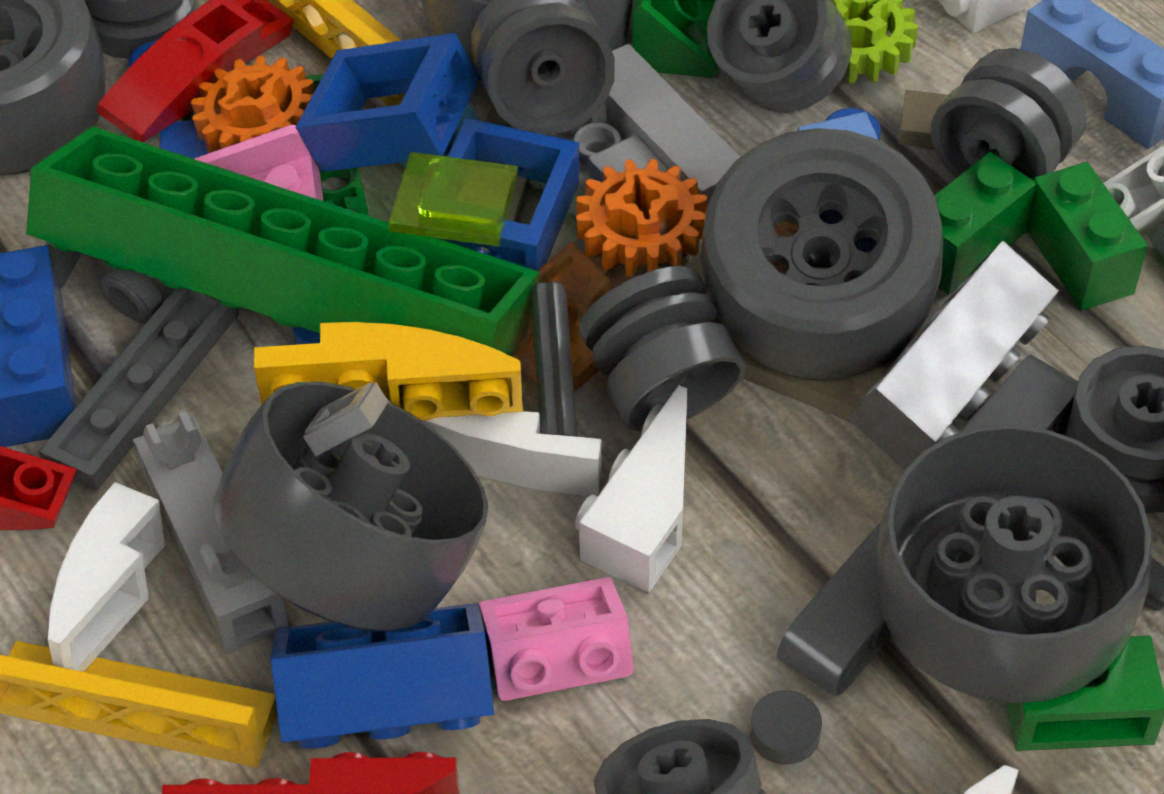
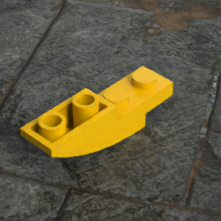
(413, 366)

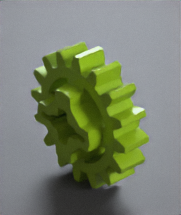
(870, 45)

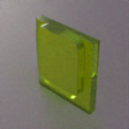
(454, 199)

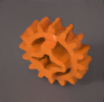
(250, 102)
(641, 217)

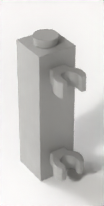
(664, 121)
(185, 479)

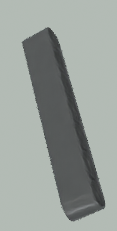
(844, 620)

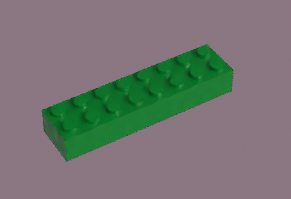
(267, 245)

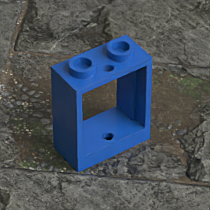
(436, 87)
(538, 159)

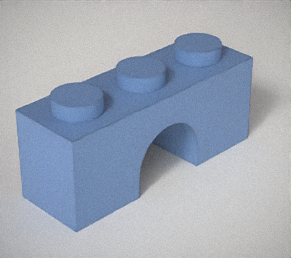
(1127, 64)

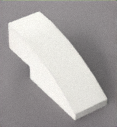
(103, 576)

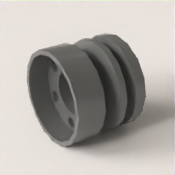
(661, 336)

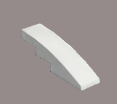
(515, 452)

